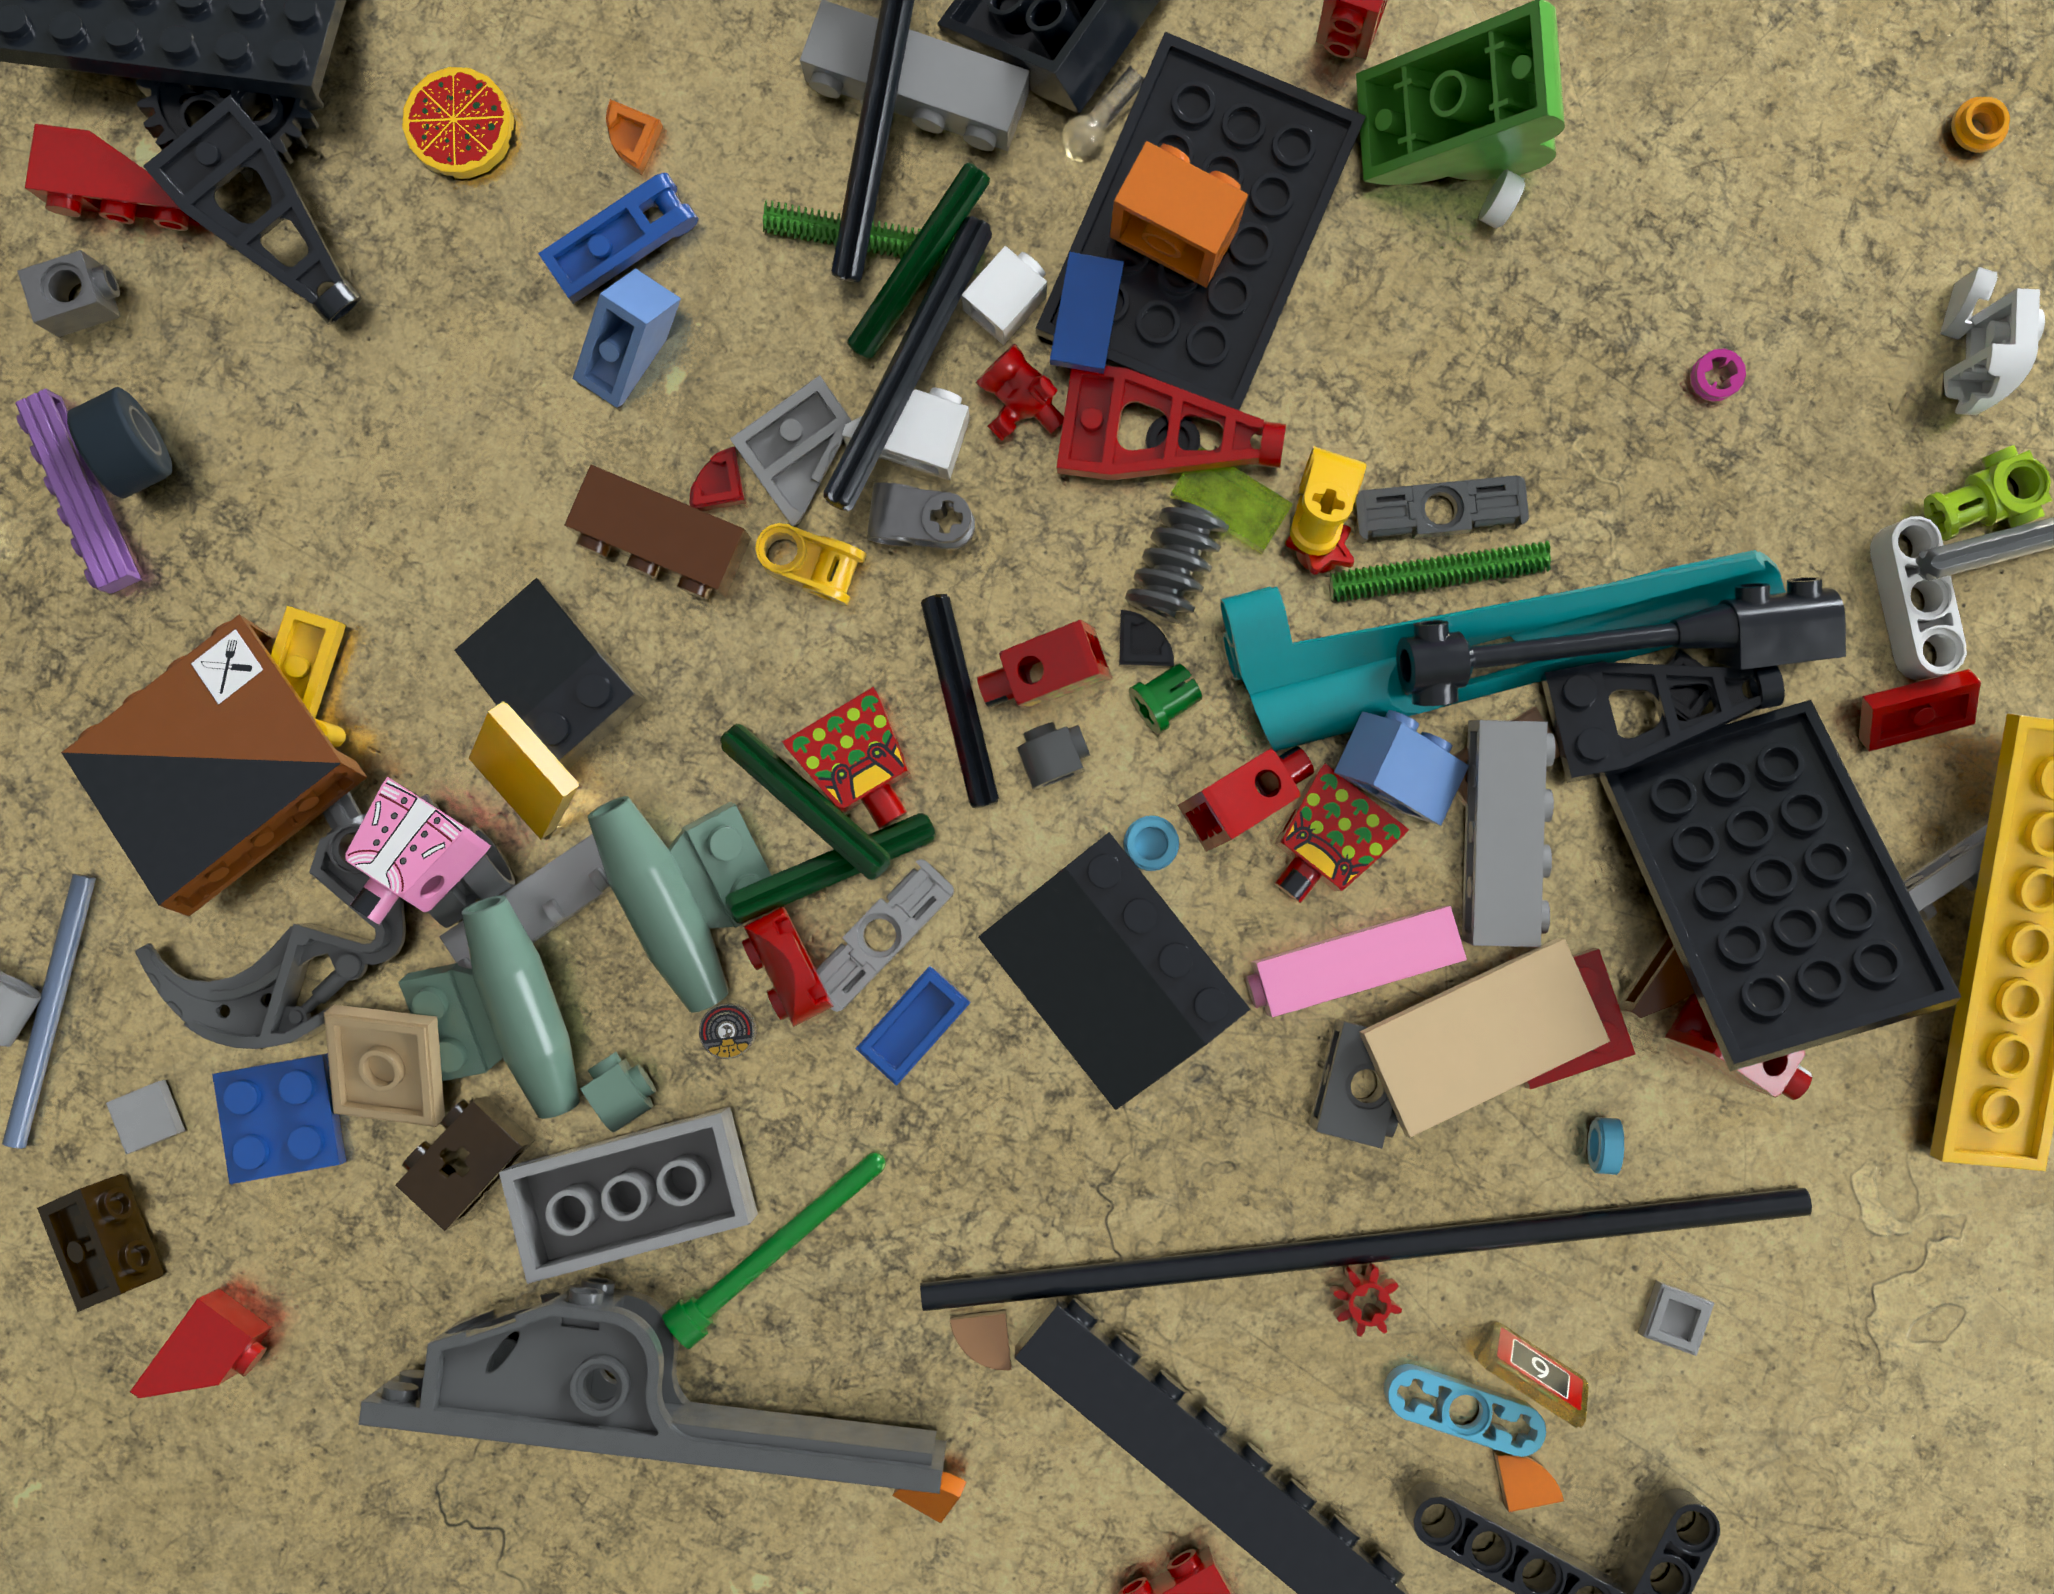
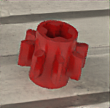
(1372, 1313)

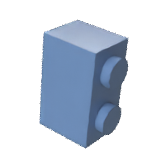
(1402, 766)

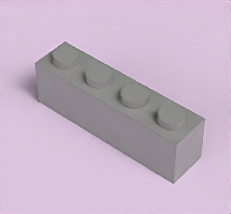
(938, 80)
(1506, 833)

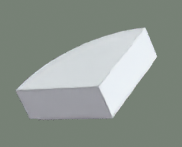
(1963, 300)

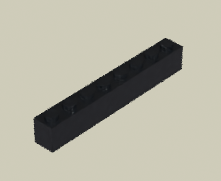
(1198, 1458)

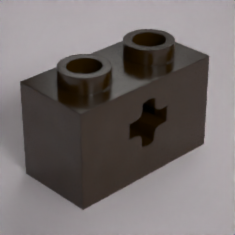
(440, 1186)

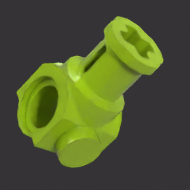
(1988, 495)

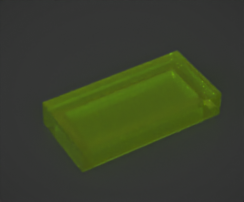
(1238, 500)

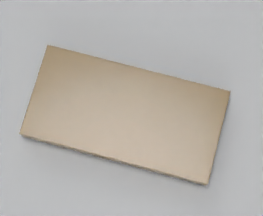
(1484, 1036)

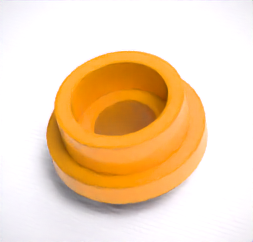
(1992, 115)

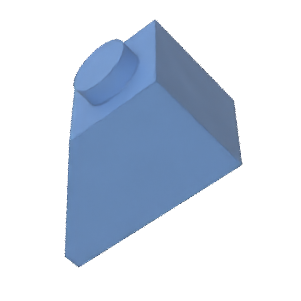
(625, 336)

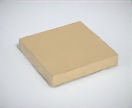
(385, 1065)

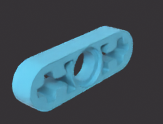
(1508, 1409)

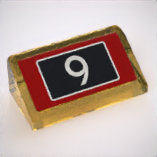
(1534, 1373)

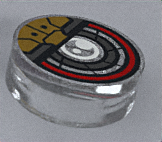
(727, 1030)

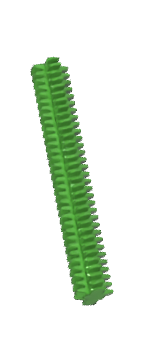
(827, 229)
(1440, 570)

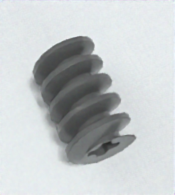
(1175, 560)

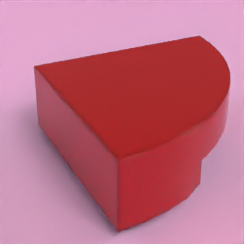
(719, 482)

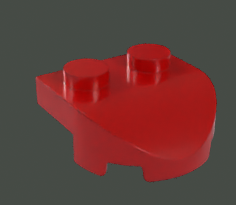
(795, 982)

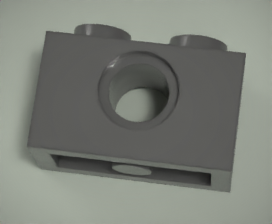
(1336, 1108)

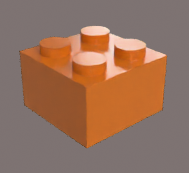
(1177, 212)

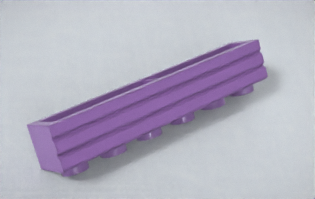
(78, 493)

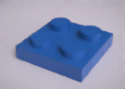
(278, 1119)

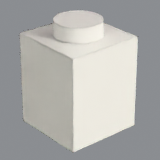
(1005, 293)

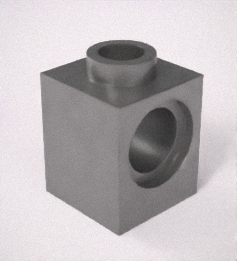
(49, 286)

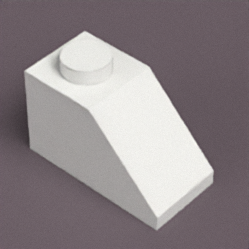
(926, 432)

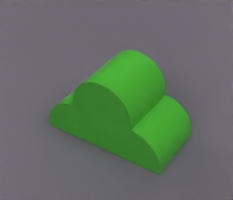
(1466, 103)

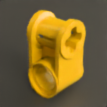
(1325, 500)
(813, 563)

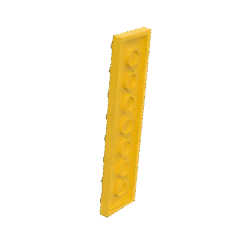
(2001, 1043)

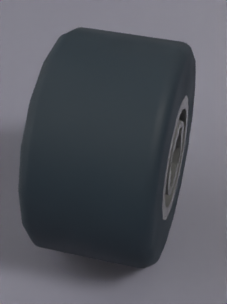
(119, 443)

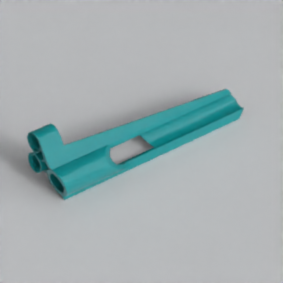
(1326, 682)

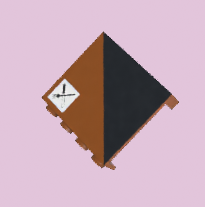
(210, 768)

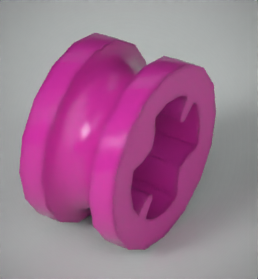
(1731, 385)

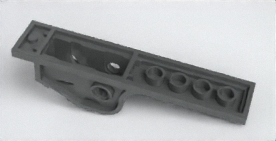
(557, 1395)

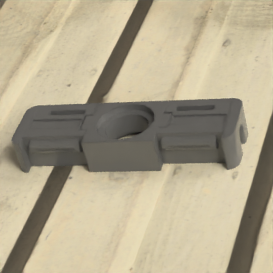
(1474, 503)

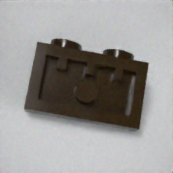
(100, 1241)

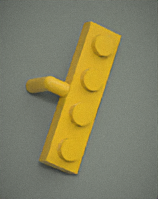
(306, 655)

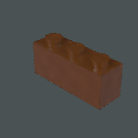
(657, 533)

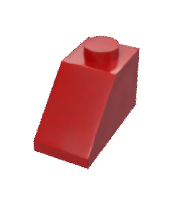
(206, 1347)

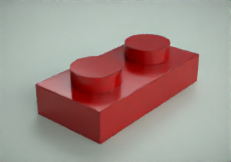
(1919, 710)

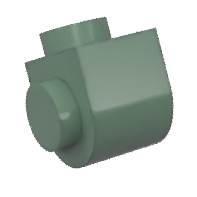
(618, 1091)

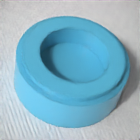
(1151, 843)
(1606, 1145)

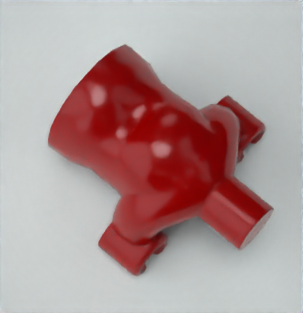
(1022, 391)

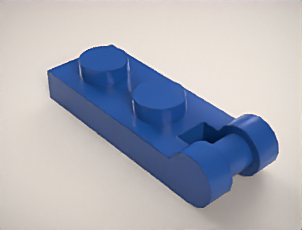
(617, 237)

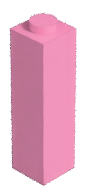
(1356, 961)

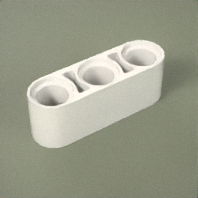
(1906, 624)

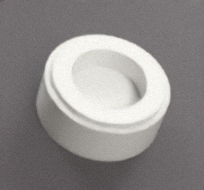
(1502, 199)

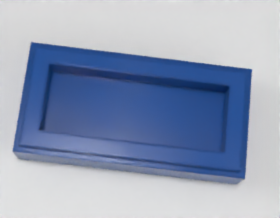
(1086, 312)
(913, 1025)

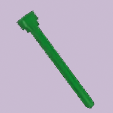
(691, 1318)

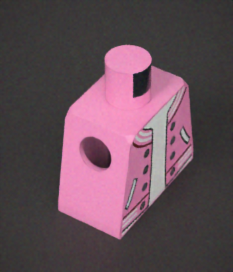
(409, 852)

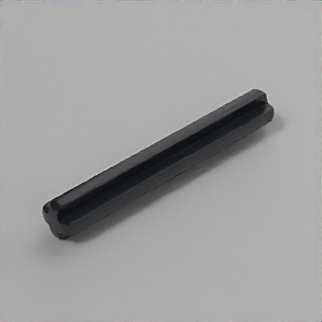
(959, 701)

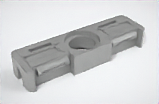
(908, 910)

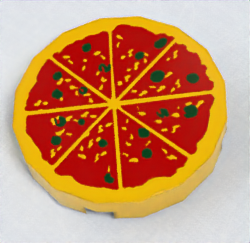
(458, 122)

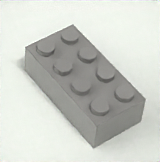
(628, 1195)

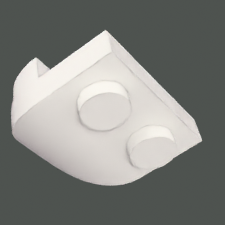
(1998, 352)

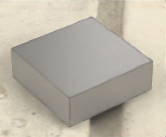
(145, 1117)
(1676, 1318)

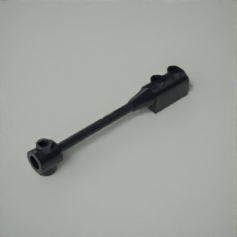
(1744, 631)

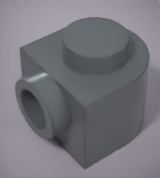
(1052, 754)

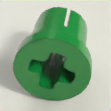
(1165, 697)

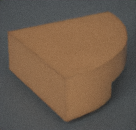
(984, 1338)

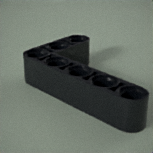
(1562, 1572)

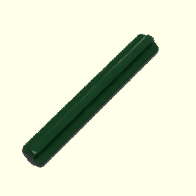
(918, 260)
(805, 801)
(823, 871)

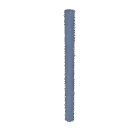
(48, 1011)

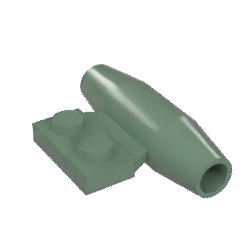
(678, 890)
(499, 1010)

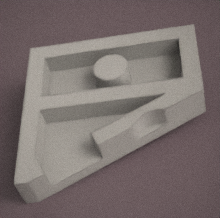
(794, 446)

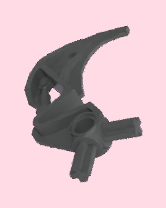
(285, 965)

